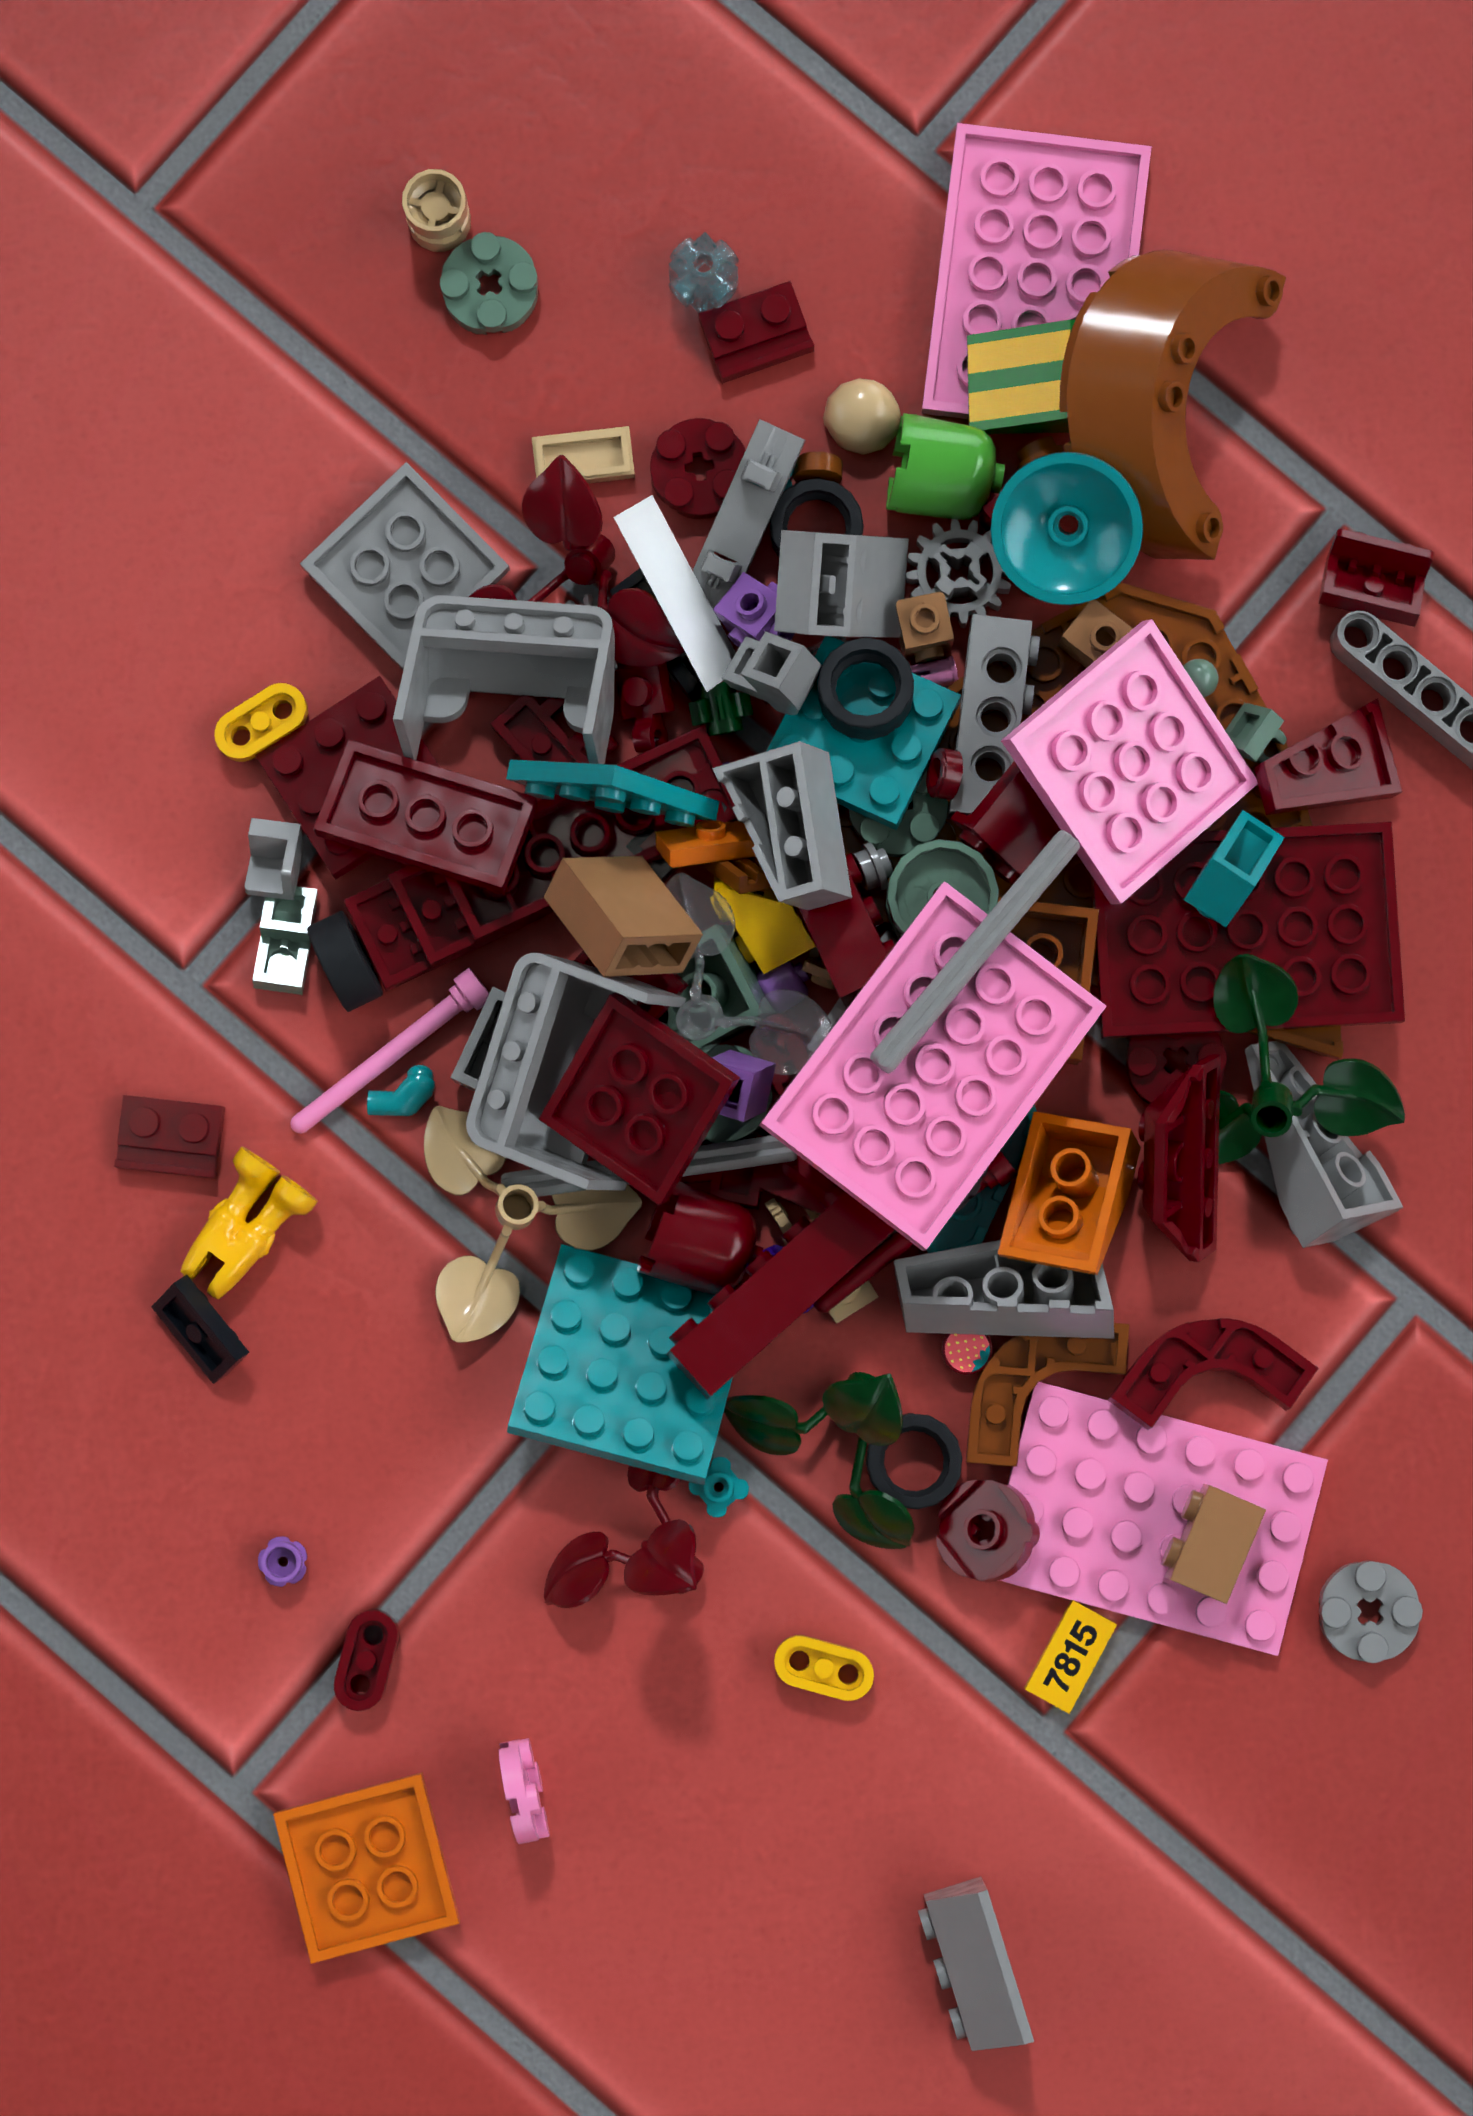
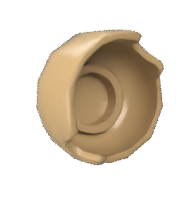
(862, 416)

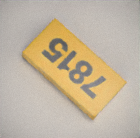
(1070, 1656)

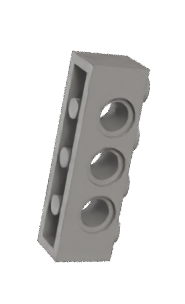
(991, 641)

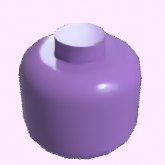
(784, 977)

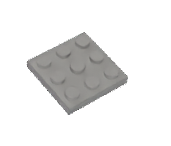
(397, 555)

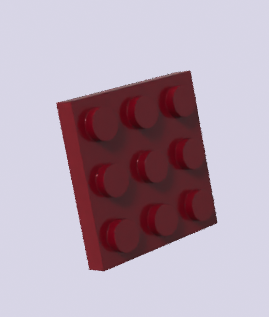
(308, 757)
(639, 1098)

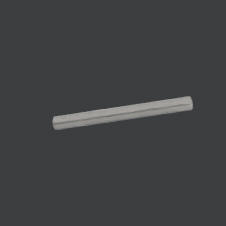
(975, 951)
(707, 1159)

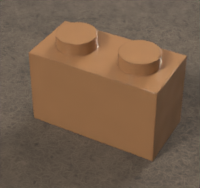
(1213, 1542)

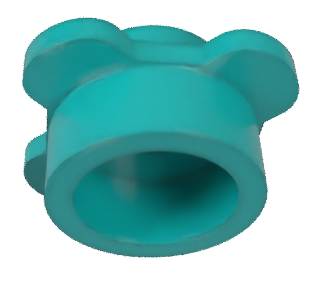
(733, 1487)

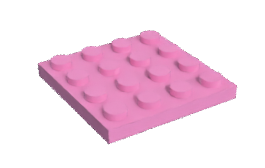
(1130, 761)

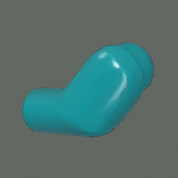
(407, 1097)

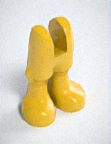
(234, 1239)

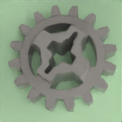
(972, 556)

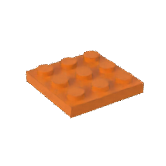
(366, 1867)

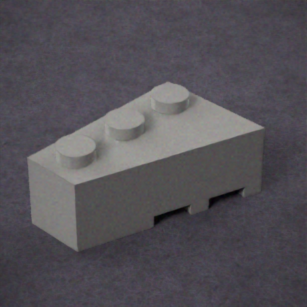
(794, 822)

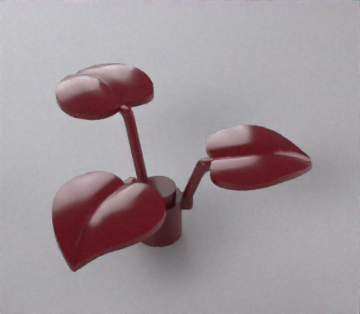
(564, 509)
(660, 1567)

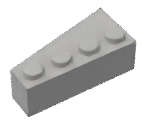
(995, 1295)

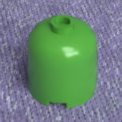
(943, 469)

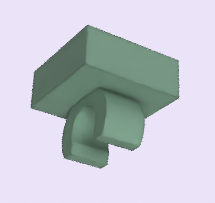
(1253, 730)

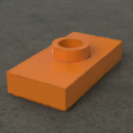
(705, 843)

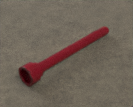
(998, 1172)

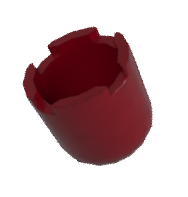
(700, 1241)

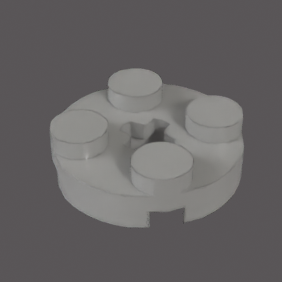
(1398, 1611)

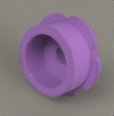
(269, 1561)

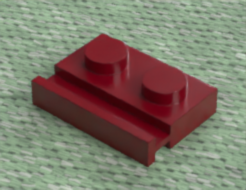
(756, 332)
(169, 1136)

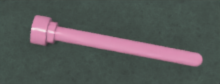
(464, 995)

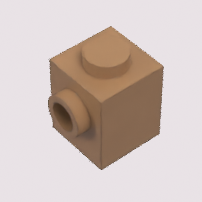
(1092, 633)

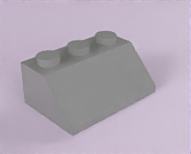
(975, 1966)

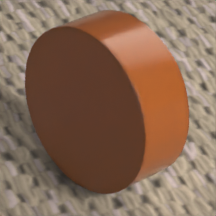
(818, 465)

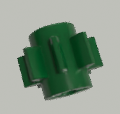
(720, 709)

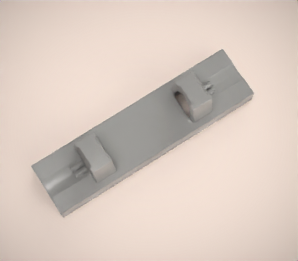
(747, 509)

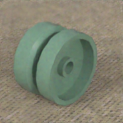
(923, 872)

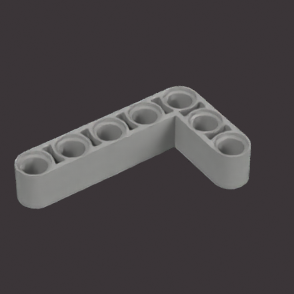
(1406, 692)

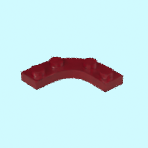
(1210, 1346)

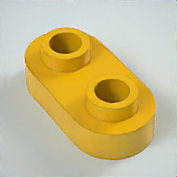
(259, 719)
(823, 1667)

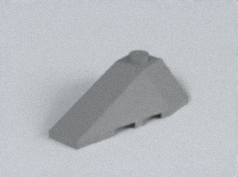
(1318, 1174)

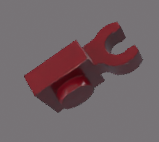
(645, 696)

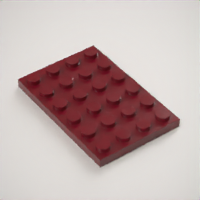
(1316, 912)

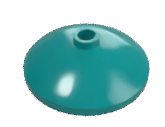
(1059, 563)

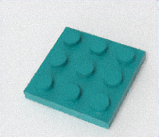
(879, 773)

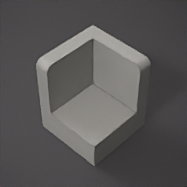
(274, 858)

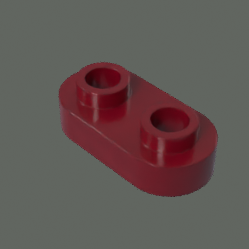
(367, 1659)

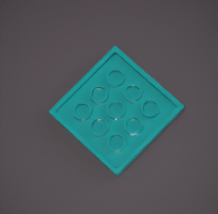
(604, 1373)

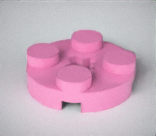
(522, 1787)

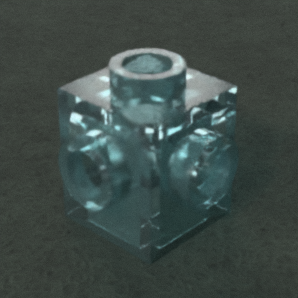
(707, 288)

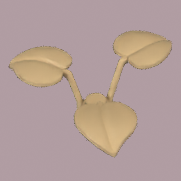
(475, 1295)

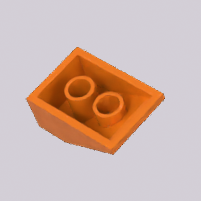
(1069, 1192)

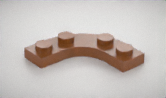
(1013, 1375)

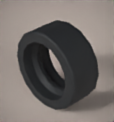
(815, 490)
(865, 651)
(344, 961)
(947, 1479)

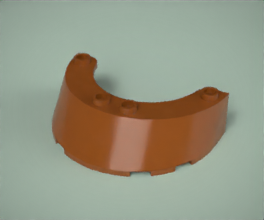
(1132, 376)

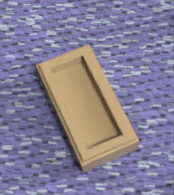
(596, 454)

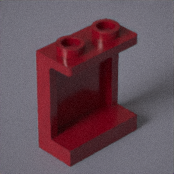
(1008, 825)

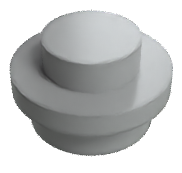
(874, 867)

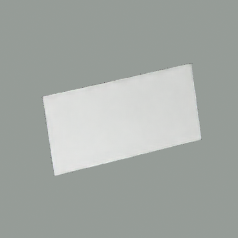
(677, 590)

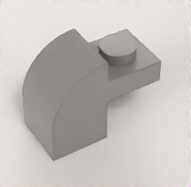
(774, 672)

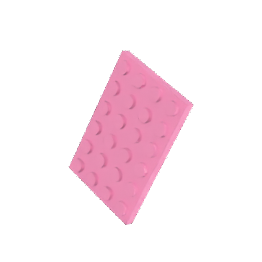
(1026, 239)
(932, 1126)
(1116, 1497)

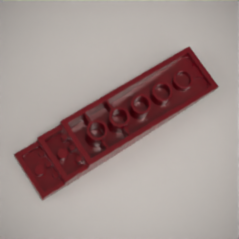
(431, 919)

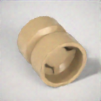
(436, 210)

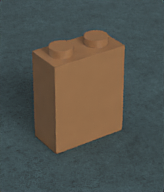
(622, 915)

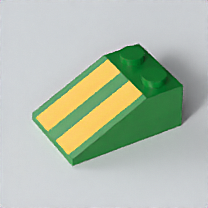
(1017, 379)

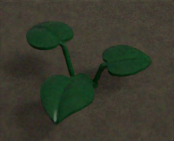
(1353, 1095)
(857, 1406)

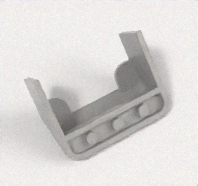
(512, 650)
(532, 1045)

